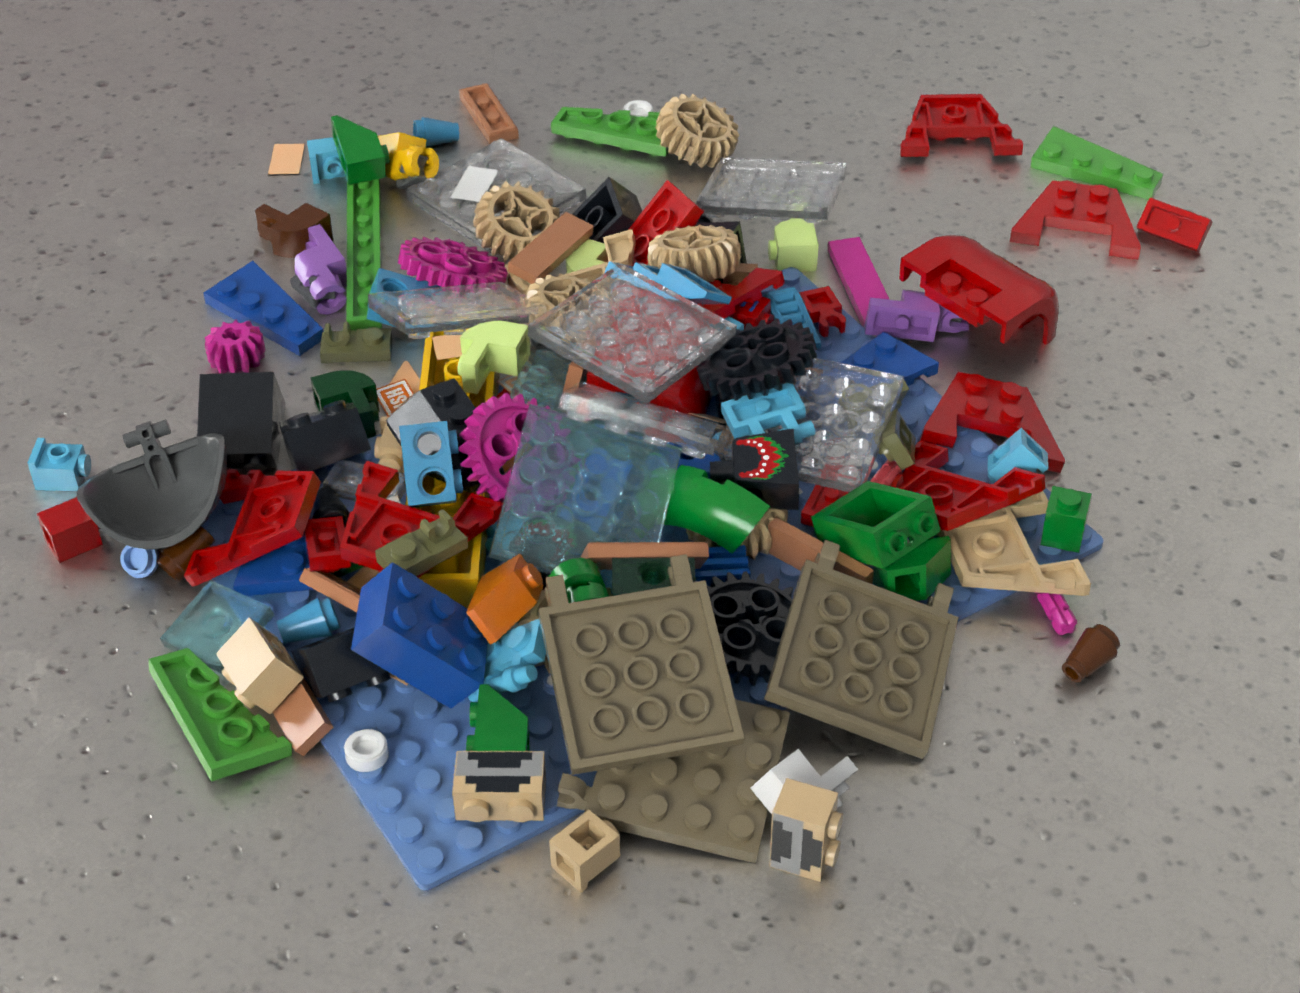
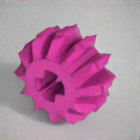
(235, 347)

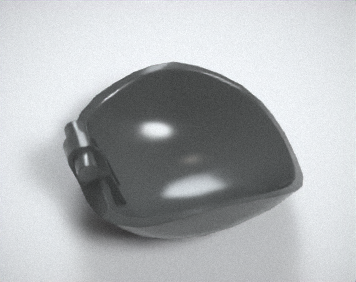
(160, 494)

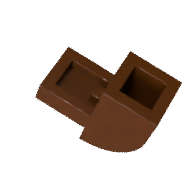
(290, 231)

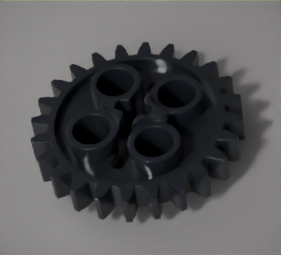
(759, 360)
(749, 623)

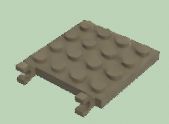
(863, 656)
(639, 673)
(693, 797)

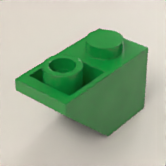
(917, 571)
(497, 724)

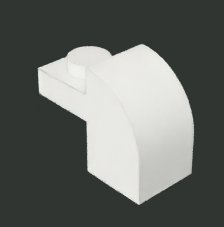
(799, 769)

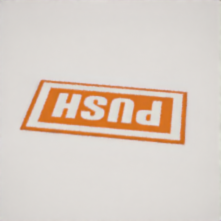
(393, 395)

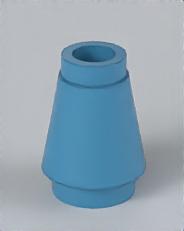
(436, 131)
(309, 622)

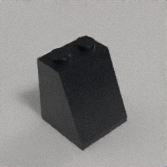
(246, 413)

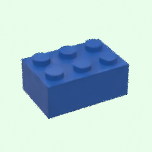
(419, 636)

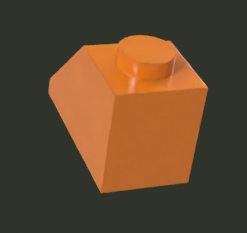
(504, 597)

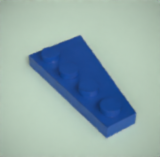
(257, 298)
(894, 357)
(275, 571)

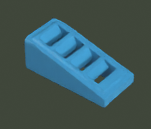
(788, 305)

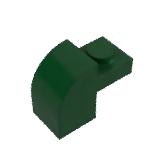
(352, 388)

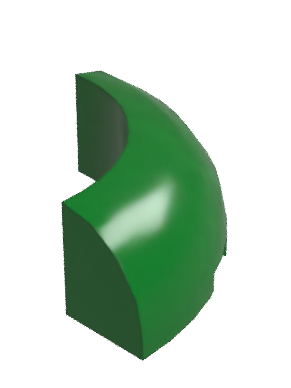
(712, 509)

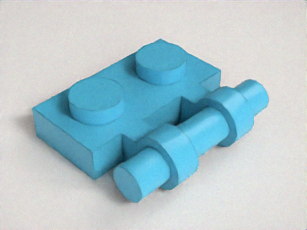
(764, 412)
(512, 659)

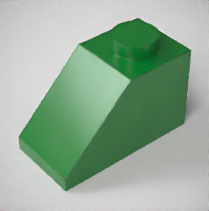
(359, 151)
(1066, 519)

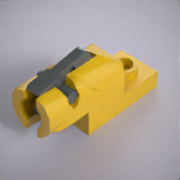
(409, 159)

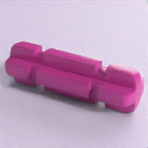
(1058, 612)

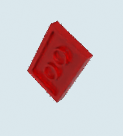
(665, 212)

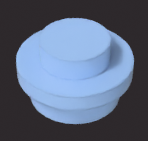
(139, 562)

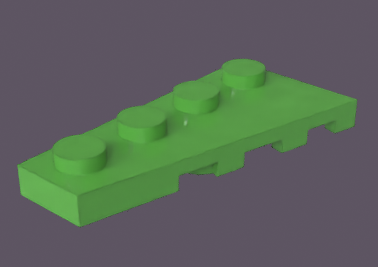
(614, 129)
(1090, 163)
(214, 719)

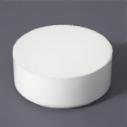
(638, 108)
(366, 750)

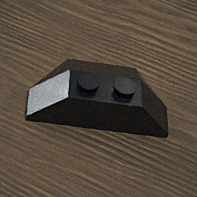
(435, 404)

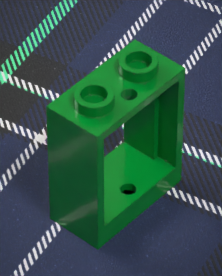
(853, 518)

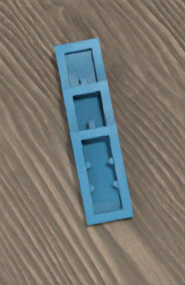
(681, 282)

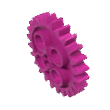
(449, 263)
(493, 427)

